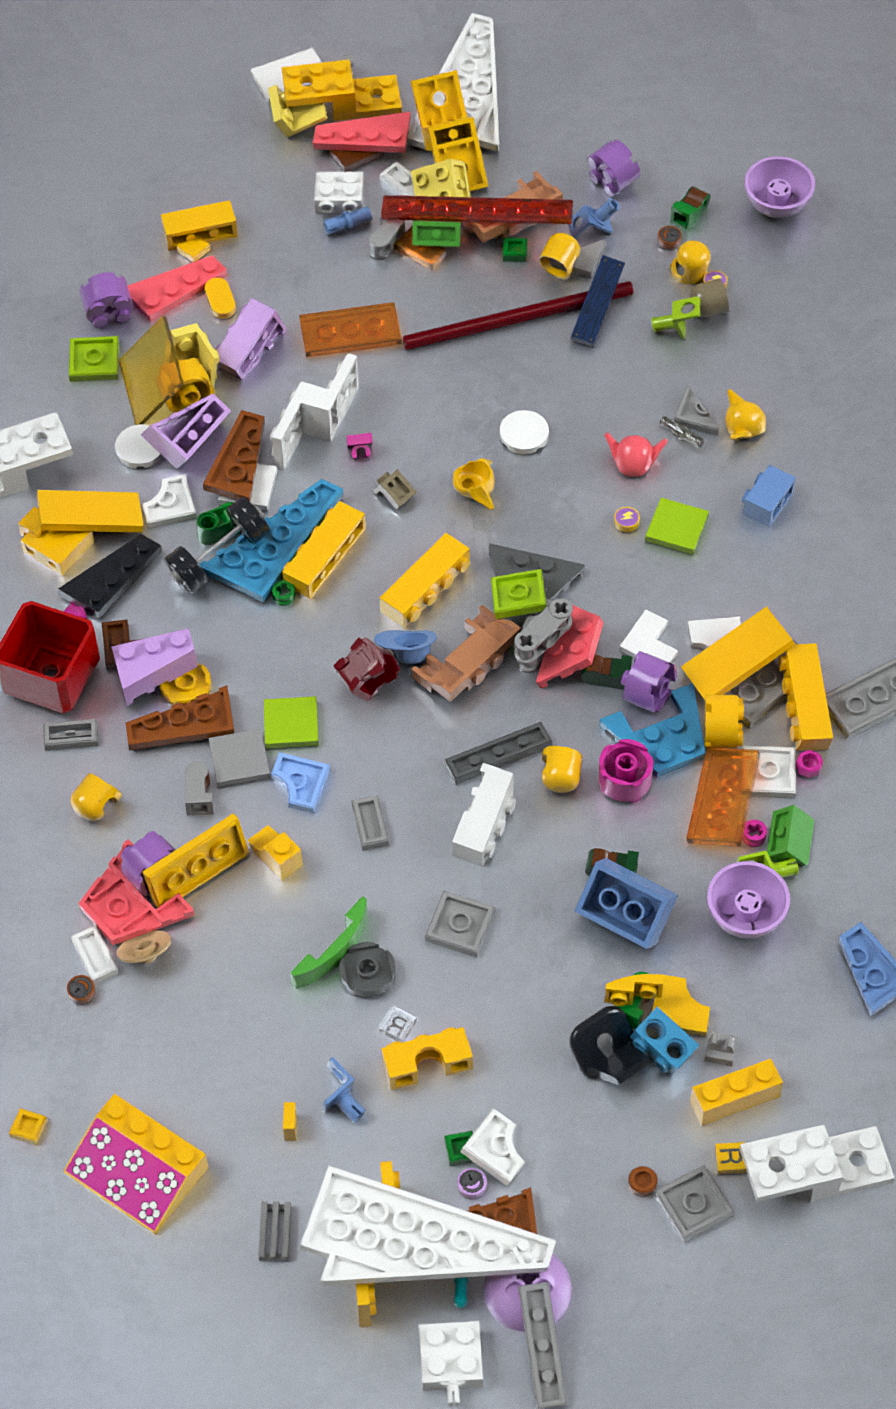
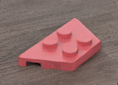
(573, 649)

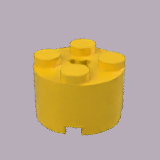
(195, 387)
(722, 721)

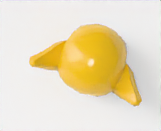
(743, 418)
(475, 481)

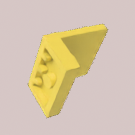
(294, 118)
(441, 179)
(193, 343)

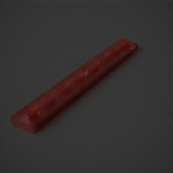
(477, 209)

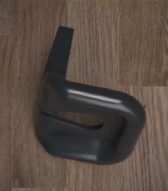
(592, 1061)

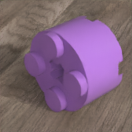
(613, 167)
(106, 299)
(648, 682)
(142, 856)

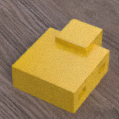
(52, 548)

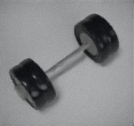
(248, 521)

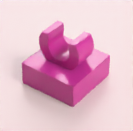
(359, 441)

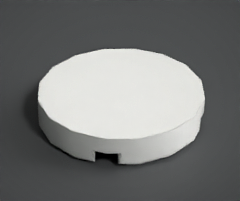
(524, 432)
(134, 449)

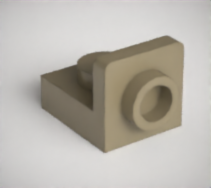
(395, 488)

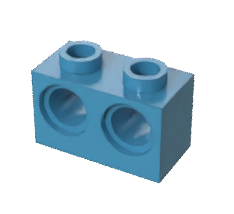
(668, 1036)

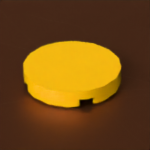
(187, 686)

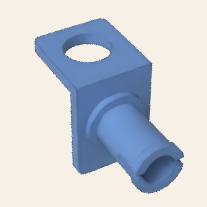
(594, 217)
(341, 1096)

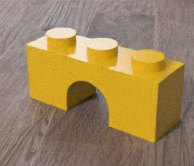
(447, 1048)

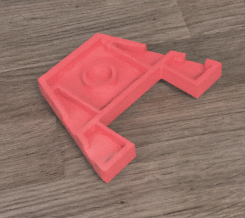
(122, 910)

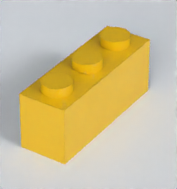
(202, 223)
(736, 1092)

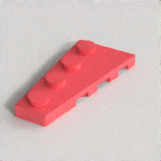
(169, 289)

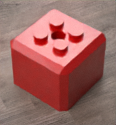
(46, 641)

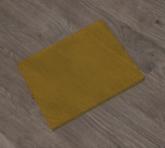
(151, 371)

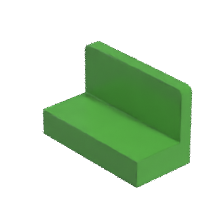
(436, 233)
(790, 835)

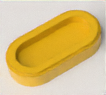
(220, 298)

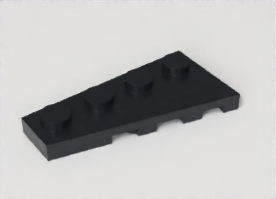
(109, 578)

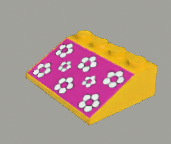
(136, 1164)

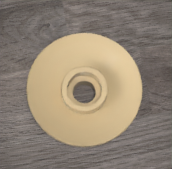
(144, 947)

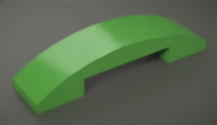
(313, 969)

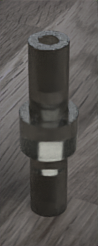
(681, 431)

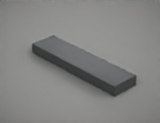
(498, 752)

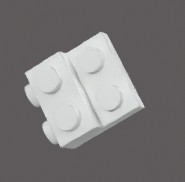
(338, 192)

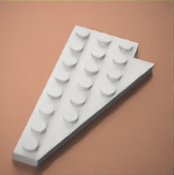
(475, 64)
(395, 1235)

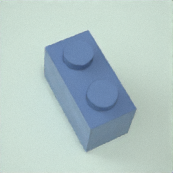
(768, 495)

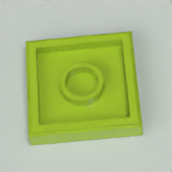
(94, 358)
(677, 526)
(518, 594)
(291, 722)

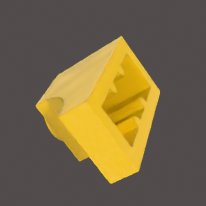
(276, 851)

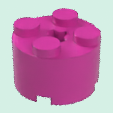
(625, 771)

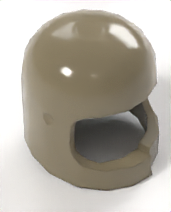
(712, 298)

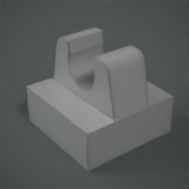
(721, 1048)

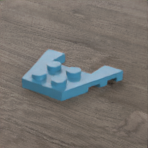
(669, 742)

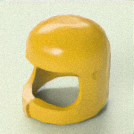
(563, 249)
(695, 260)
(561, 768)
(91, 797)

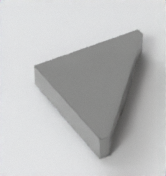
(587, 259)
(694, 414)

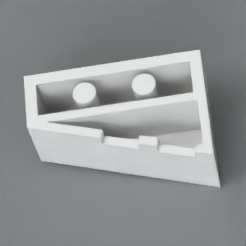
(484, 816)

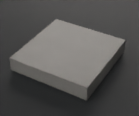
(239, 758)
(460, 924)
(694, 1203)

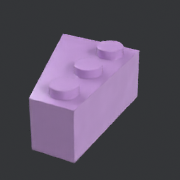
(248, 338)
(186, 430)
(153, 661)

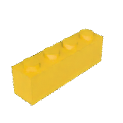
(324, 549)
(425, 580)
(806, 697)

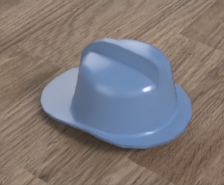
(407, 646)

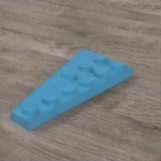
(259, 566)

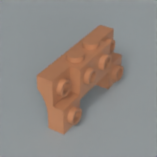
(535, 189)
(471, 659)

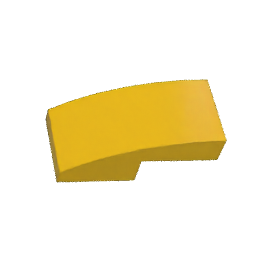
(621, 991)

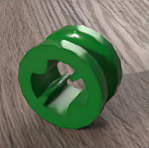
(288, 598)

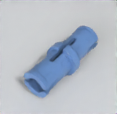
(347, 220)

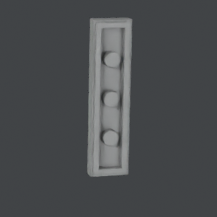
(542, 1345)

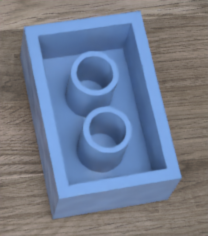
(626, 903)

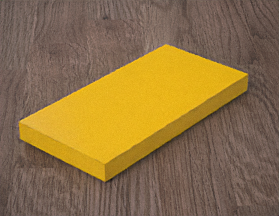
(89, 511)
(738, 654)
(197, 861)

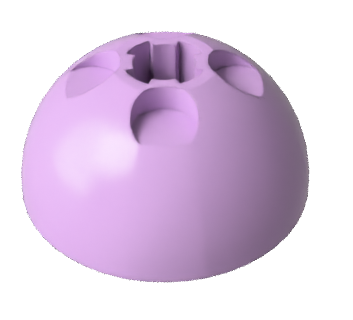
(779, 186)
(748, 888)
(503, 1295)

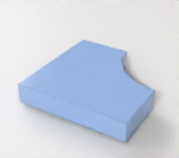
(302, 779)

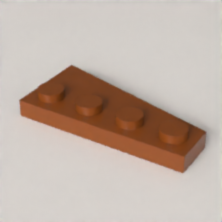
(237, 461)
(192, 721)
(513, 1211)

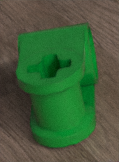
(214, 525)

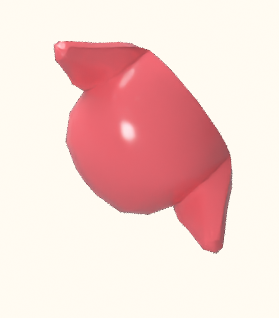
(634, 454)

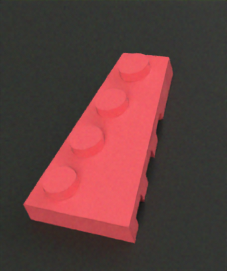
(370, 134)

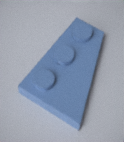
(871, 967)

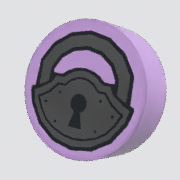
(472, 1183)

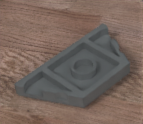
(555, 571)

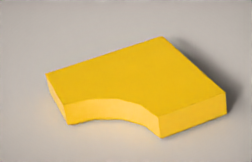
(681, 1007)

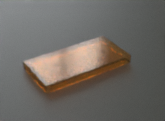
(350, 329)
(723, 797)

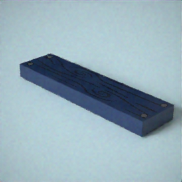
(597, 301)

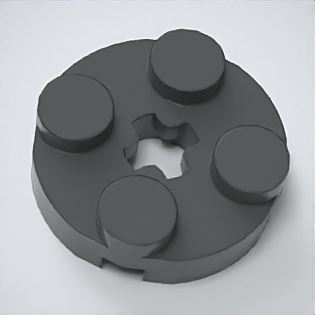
(367, 984)

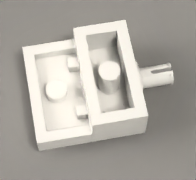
(451, 1357)

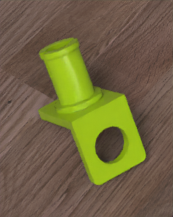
(677, 318)
(783, 868)

